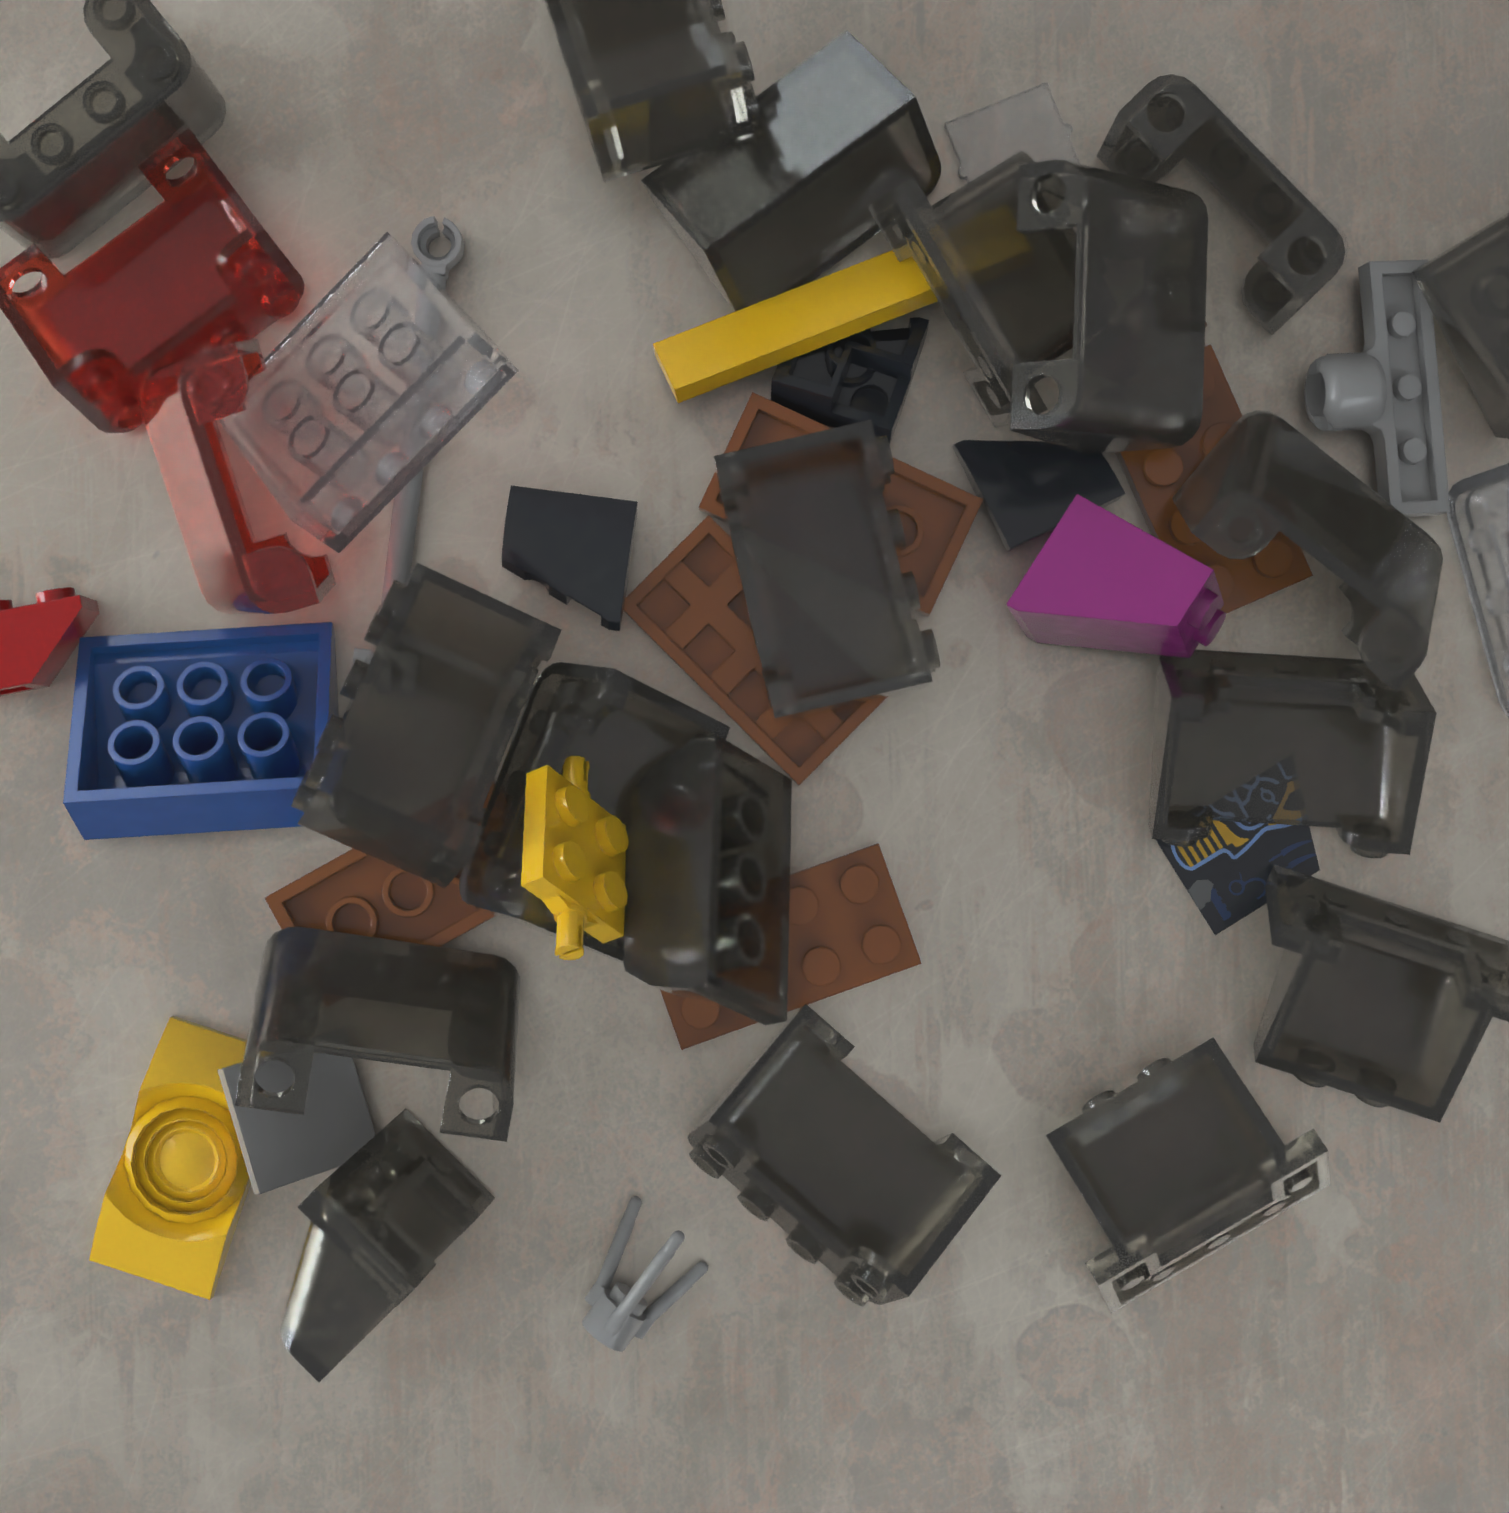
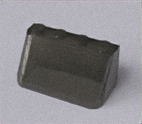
(800, 188)

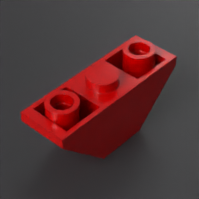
(41, 637)

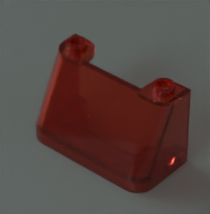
(181, 417)

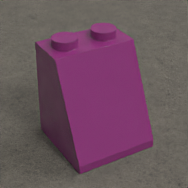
(1116, 589)

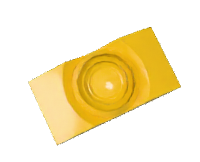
(180, 1170)

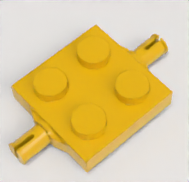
(574, 857)

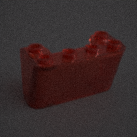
(159, 291)

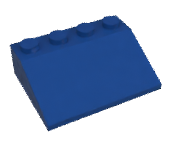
(197, 728)

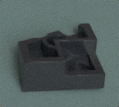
(854, 378)
(1033, 484)
(572, 547)

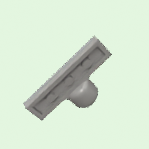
(1390, 390)

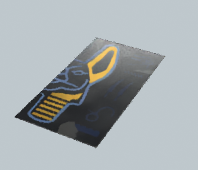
(1233, 864)

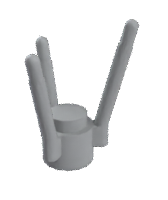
(619, 1311)

